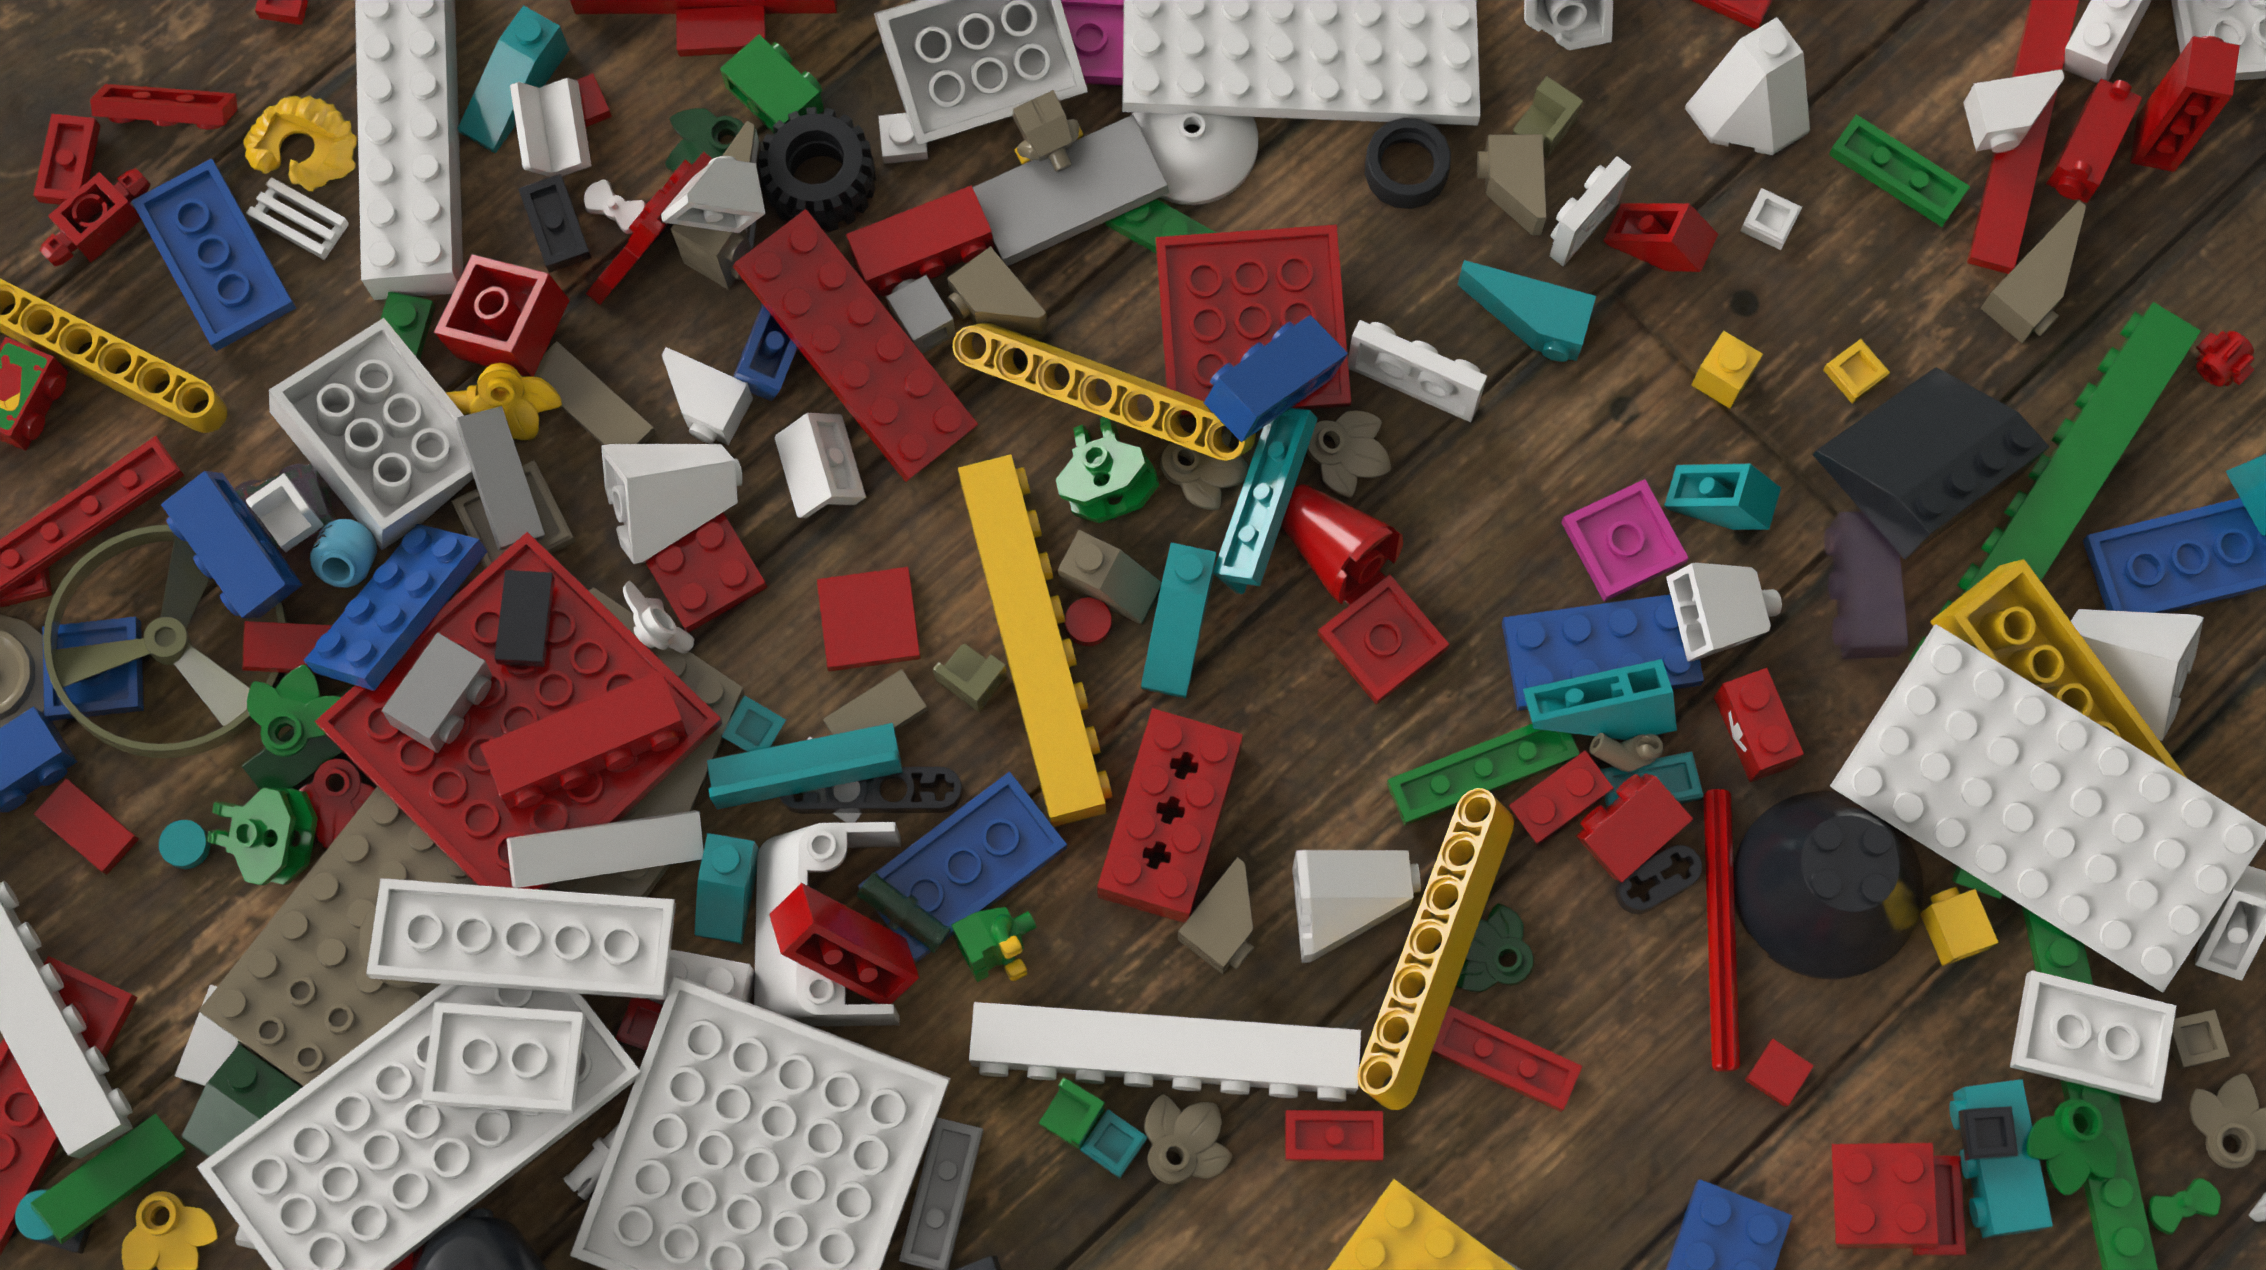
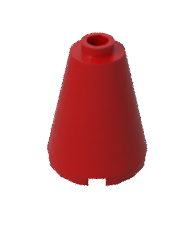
(1340, 542)

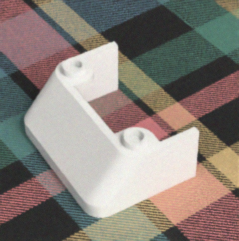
(781, 867)

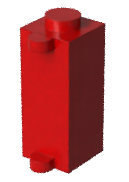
(2094, 140)

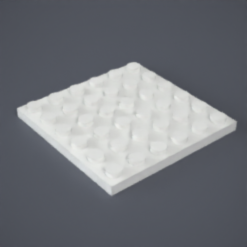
(757, 1146)

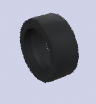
(1407, 131)

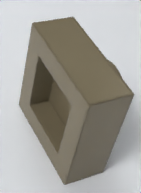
(2197, 1040)

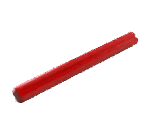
(1721, 931)

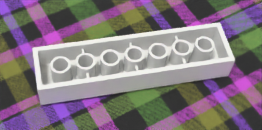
(408, 147)

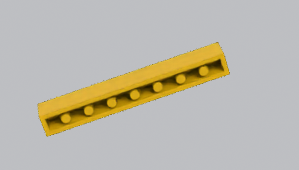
(1033, 642)

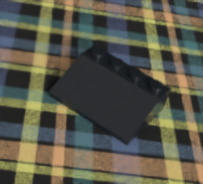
(1929, 457)

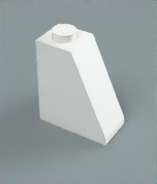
(1572, 22)
(1755, 93)
(666, 491)
(2145, 657)
(1348, 894)

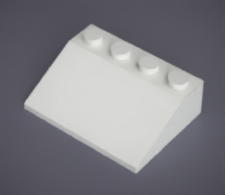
(976, 60)
(376, 431)

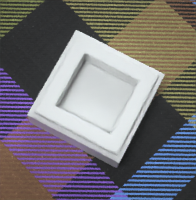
(1771, 219)

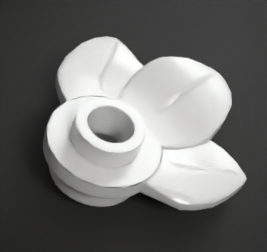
(653, 624)

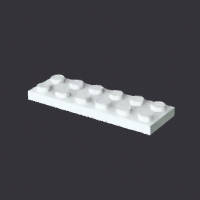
(521, 939)

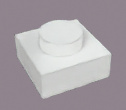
(899, 140)

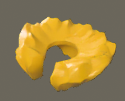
(312, 117)

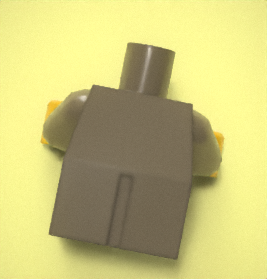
(1045, 131)

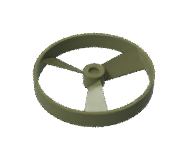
(163, 639)

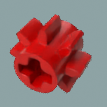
(2225, 358)

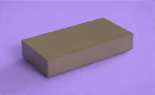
(887, 702)

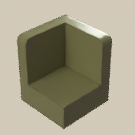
(1550, 114)
(971, 676)

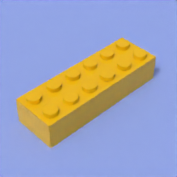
(2025, 630)

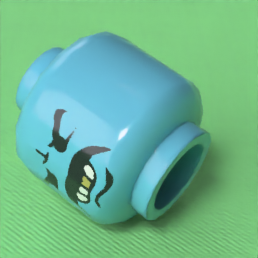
(343, 553)

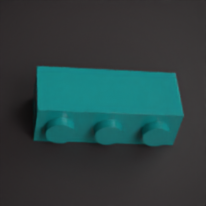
(2005, 1190)

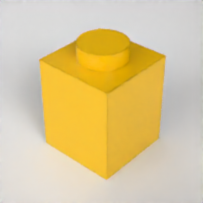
(1726, 369)
(1958, 925)

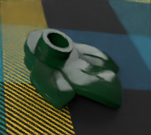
(700, 134)
(1492, 940)

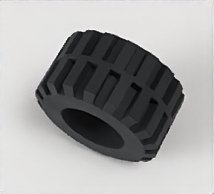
(813, 137)

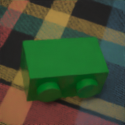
(769, 84)

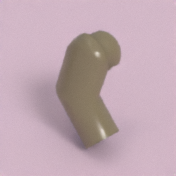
(1628, 754)

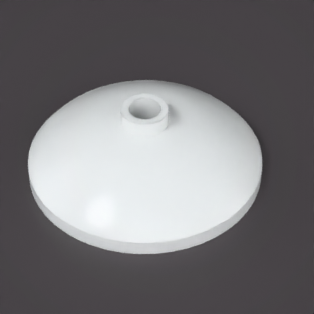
(1203, 163)

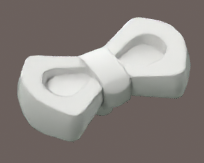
(601, 200)

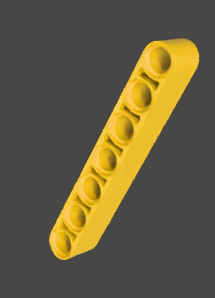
(104, 358)
(1082, 388)
(1437, 970)

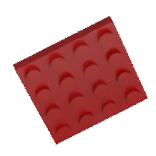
(1238, 291)

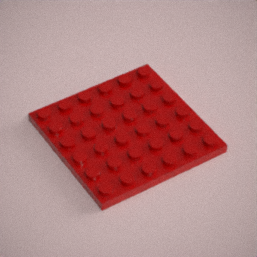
(453, 790)

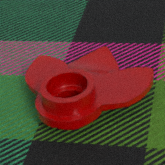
(334, 807)

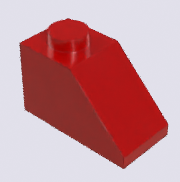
(1662, 235)

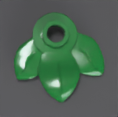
(292, 703)
(2072, 1152)

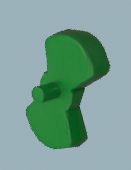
(2199, 1198)

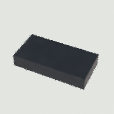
(524, 618)

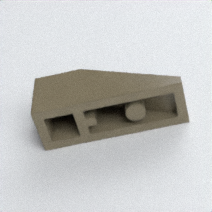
(2038, 283)

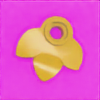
(520, 398)
(172, 1244)

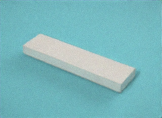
(605, 848)

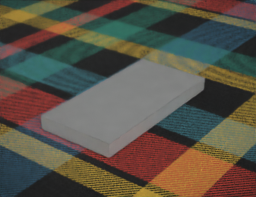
(1042, 207)

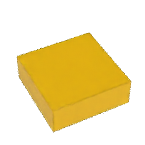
(1856, 371)

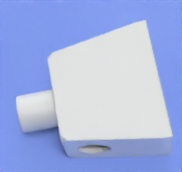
(1720, 607)

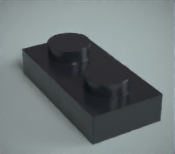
(554, 223)

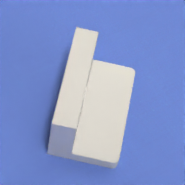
(551, 127)
(819, 463)

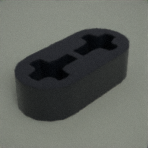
(1664, 888)

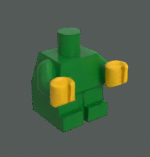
(992, 940)

